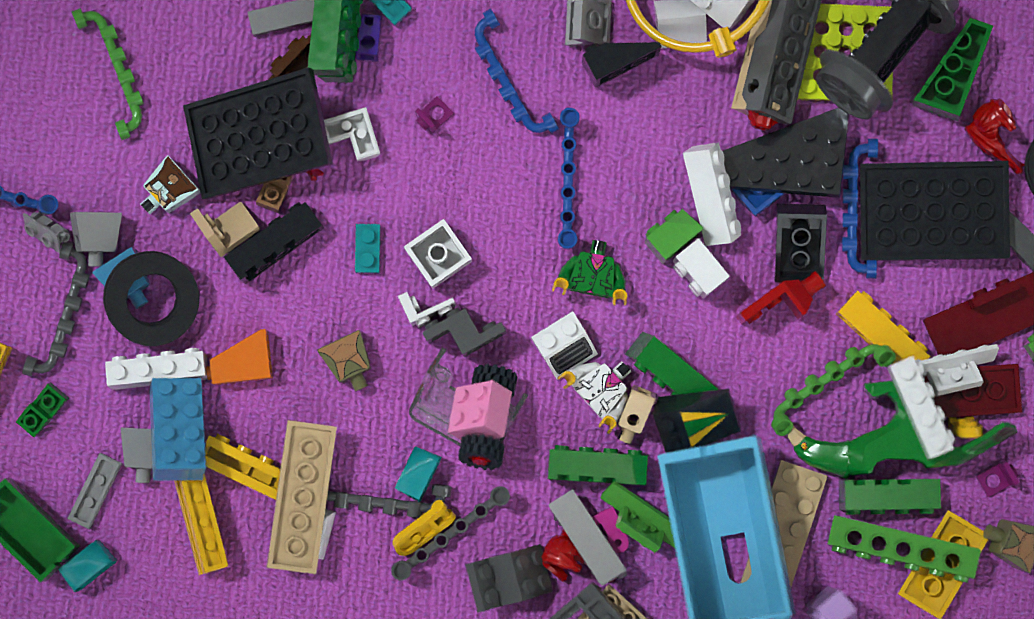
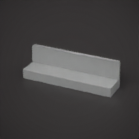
(587, 538)

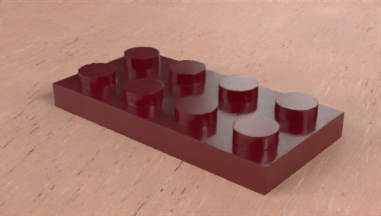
(997, 395)

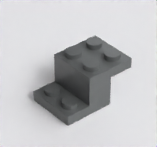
(463, 331)
(508, 578)

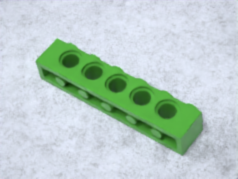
(967, 555)

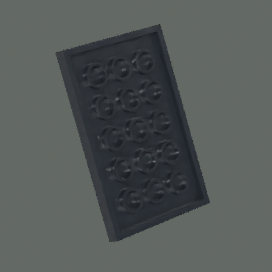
(257, 134)
(935, 211)

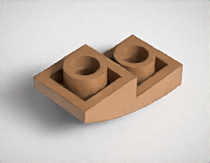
(273, 194)

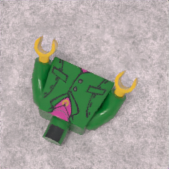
(593, 275)

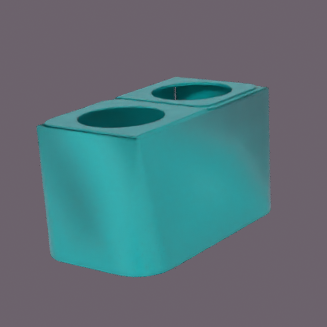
(418, 473)
(87, 565)

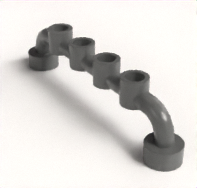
(65, 324)
(389, 505)
(402, 569)

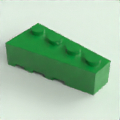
(952, 79)
(666, 366)
(597, 466)

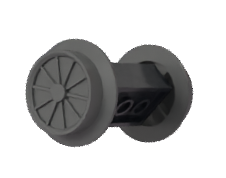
(858, 79)

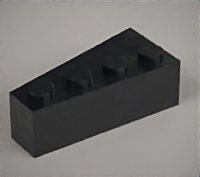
(273, 242)

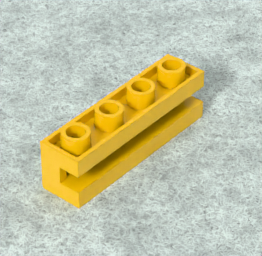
(876, 327)
(241, 465)
(201, 525)

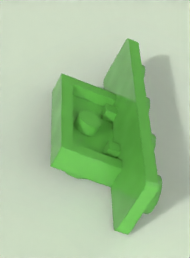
(639, 518)

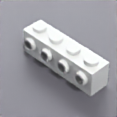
(712, 194)
(138, 372)
(920, 408)

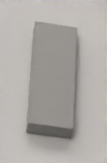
(281, 16)
(95, 490)

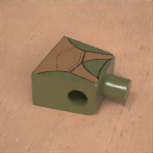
(348, 359)
(1012, 543)

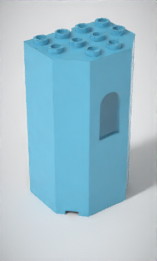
(720, 494)

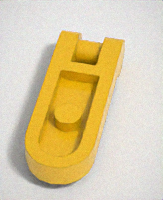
(965, 427)
(423, 529)

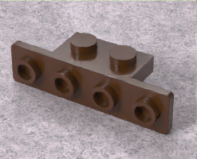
(294, 59)

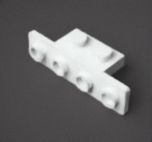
(957, 370)

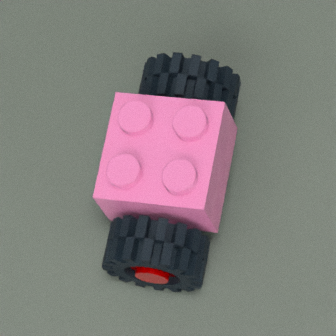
(481, 416)

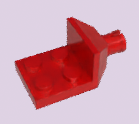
(794, 293)

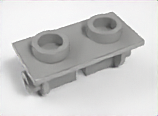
(38, 226)

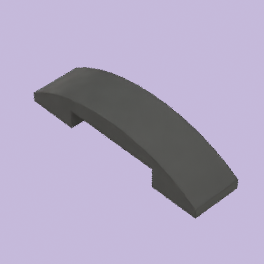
(1022, 241)

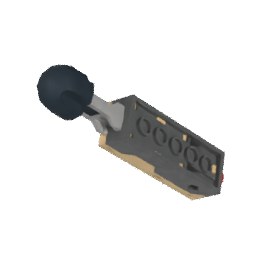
(775, 62)

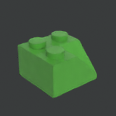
(672, 235)

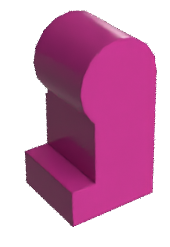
(616, 538)

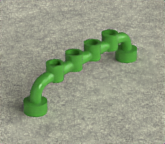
(125, 76)
(794, 399)

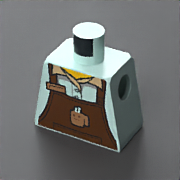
(168, 187)

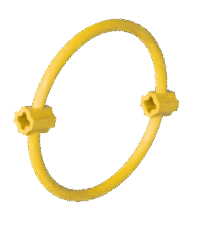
(720, 39)

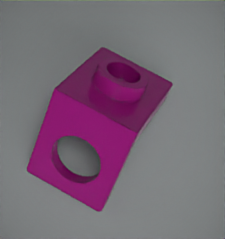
(425, 120)
(1006, 474)

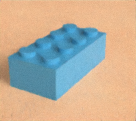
(177, 429)

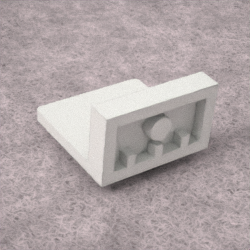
(411, 308)

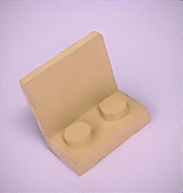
(228, 229)

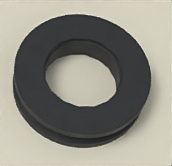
(171, 326)

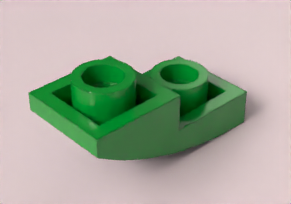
(42, 410)

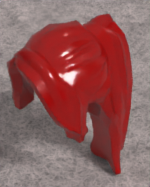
(985, 132)
(561, 554)

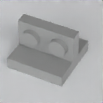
(588, 22)

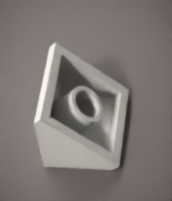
(680, 21)

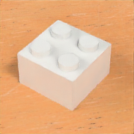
(438, 253)
(700, 269)

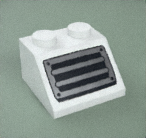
(564, 345)

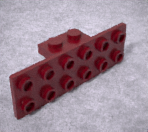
(985, 317)

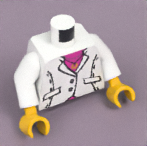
(600, 389)

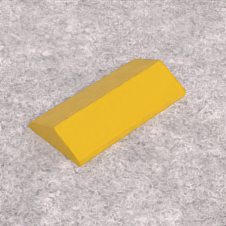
(936, 592)

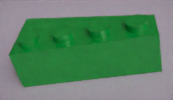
(889, 494)

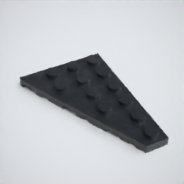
(794, 159)

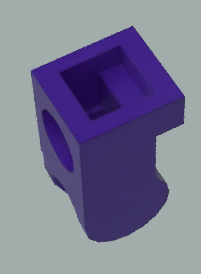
(369, 37)

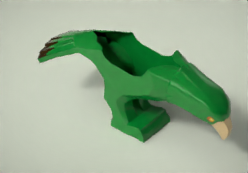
(891, 441)

